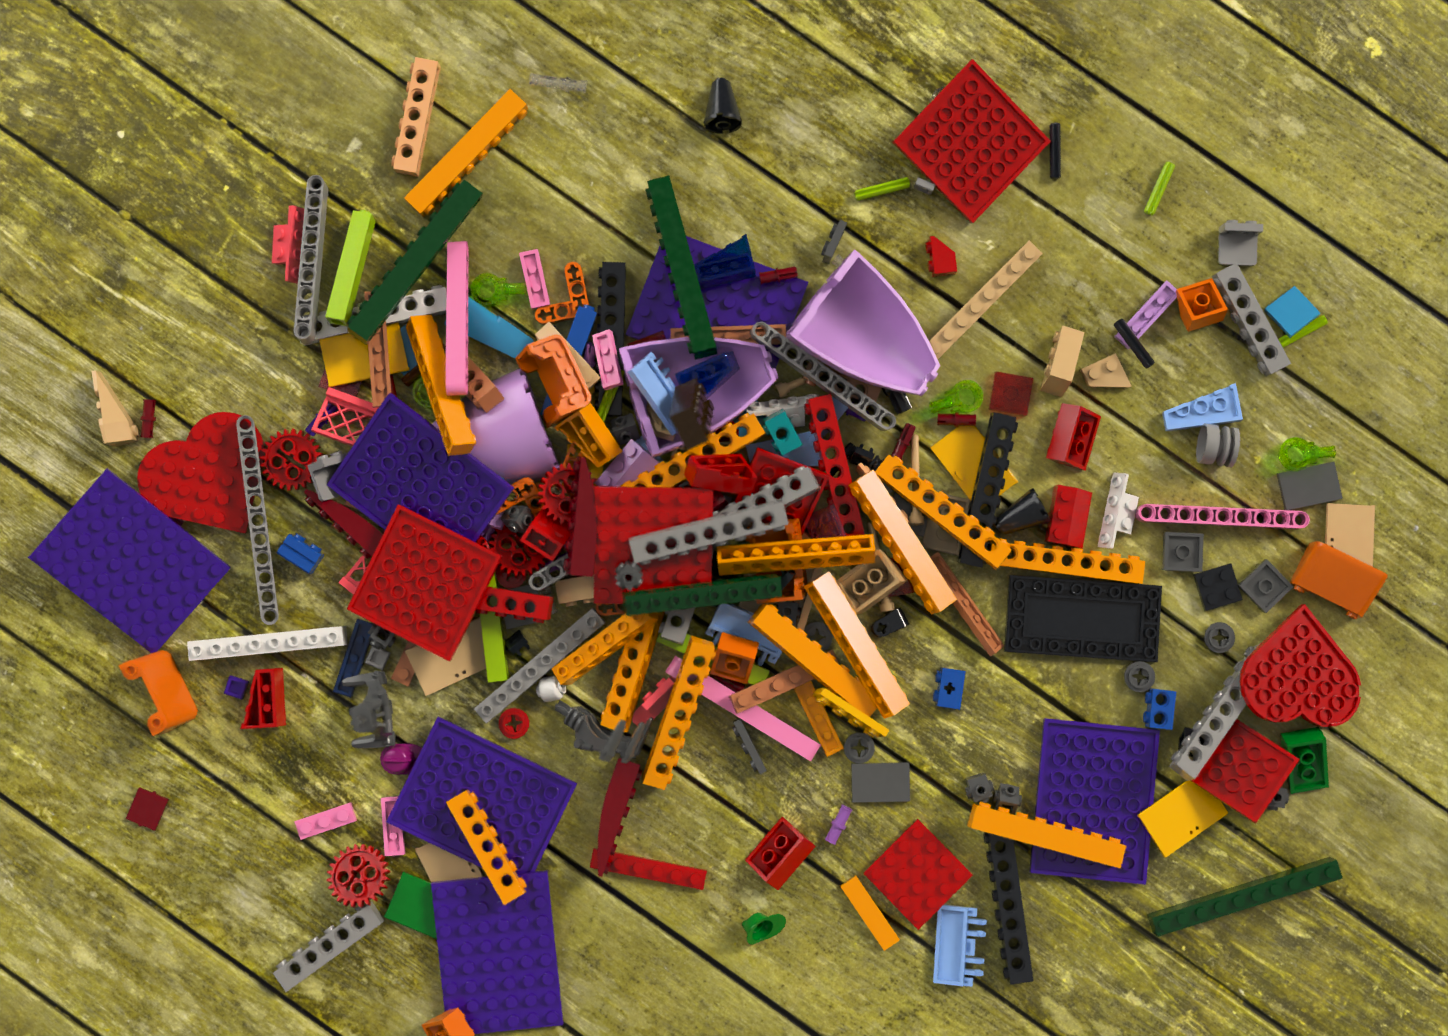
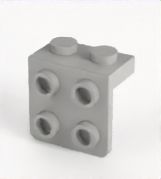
(1238, 243)
(323, 471)

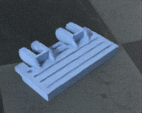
(655, 387)
(734, 621)
(954, 945)

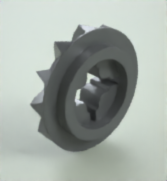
(823, 630)
(1226, 643)
(1144, 684)
(865, 754)

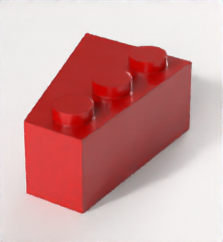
(721, 473)
(266, 700)

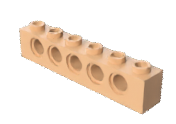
(418, 69)

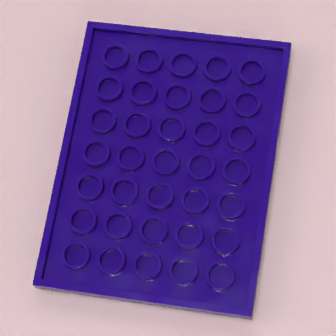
(726, 305)
(407, 464)
(129, 561)
(1099, 783)
(516, 794)
(497, 956)

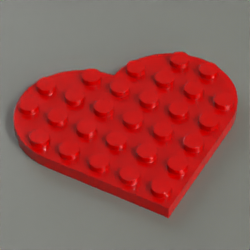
(203, 475)
(1301, 675)

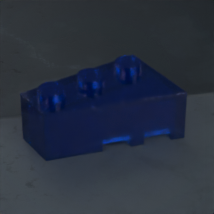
(727, 265)
(711, 373)

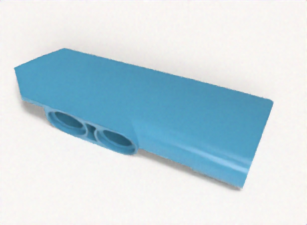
(494, 330)

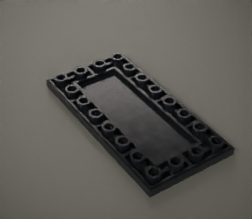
(1083, 618)

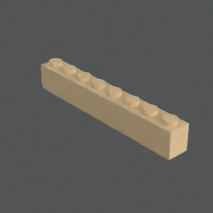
(984, 298)

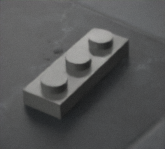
(748, 746)

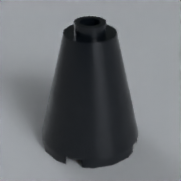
(722, 108)
(1023, 514)

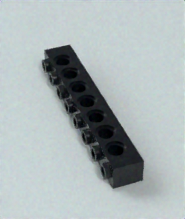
(617, 271)
(996, 422)
(1022, 972)

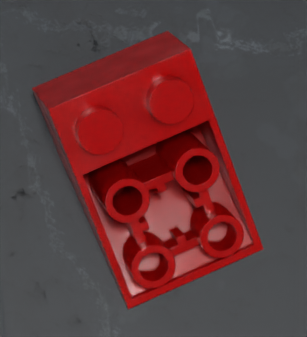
(547, 536)

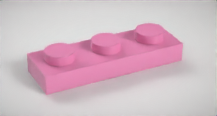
(534, 279)
(607, 359)
(325, 821)
(393, 836)

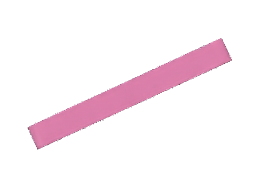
(457, 318)
(1250, 515)
(754, 716)

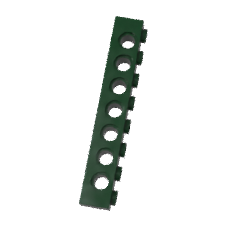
(701, 594)

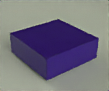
(236, 687)

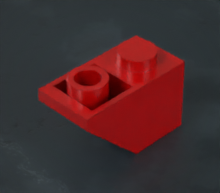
(942, 258)

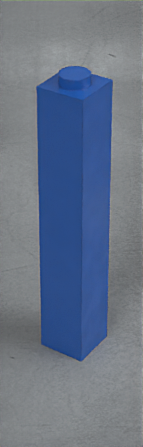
(578, 335)

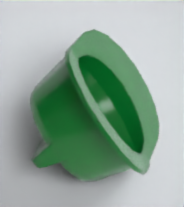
(761, 927)

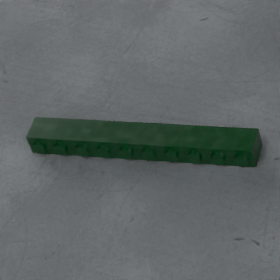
(414, 262)
(682, 268)
(1244, 896)

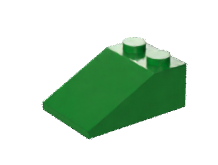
(1312, 768)

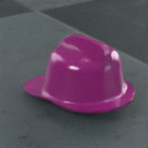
(400, 758)

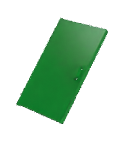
(413, 905)

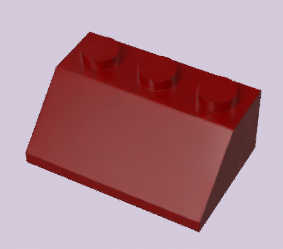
(1073, 436)
(1068, 516)
(780, 853)

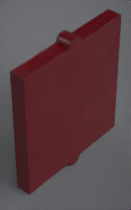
(147, 808)

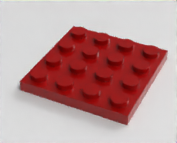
(768, 469)
(1246, 771)
(918, 874)

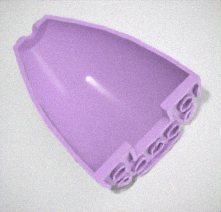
(865, 330)
(728, 401)
(511, 434)

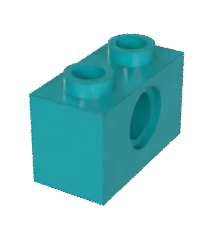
(777, 421)

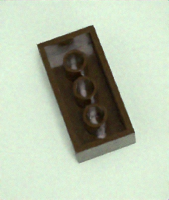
(692, 413)

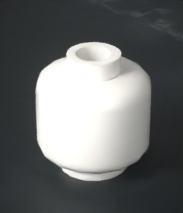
(550, 689)

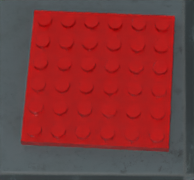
(971, 141)
(636, 511)
(424, 582)

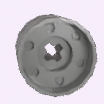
(1218, 445)

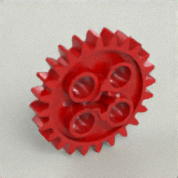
(282, 473)
(553, 502)
(510, 554)
(371, 886)

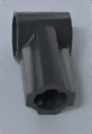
(898, 400)

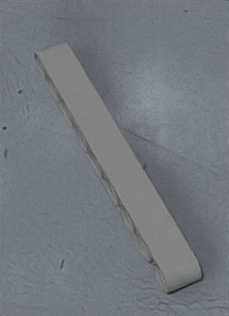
(314, 267)
(832, 377)

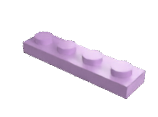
(1150, 311)

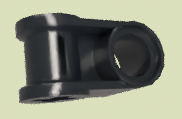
(892, 621)

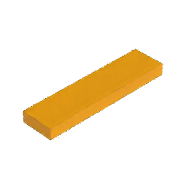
(818, 719)
(870, 912)

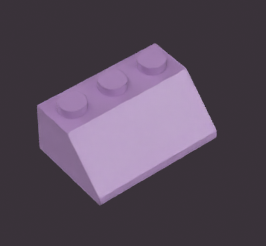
(628, 466)

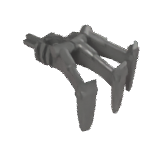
(373, 706)
(594, 737)

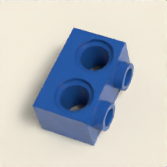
(1166, 709)

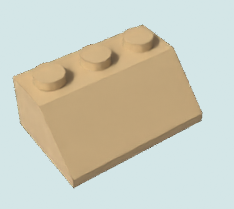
(871, 583)

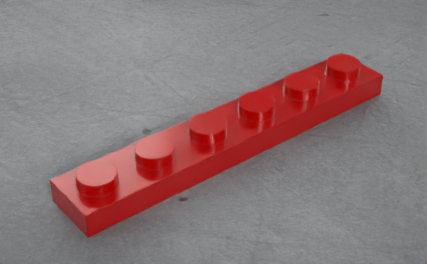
(653, 869)

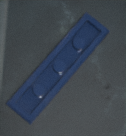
(354, 657)

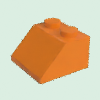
(1200, 305)
(734, 658)
(448, 1024)

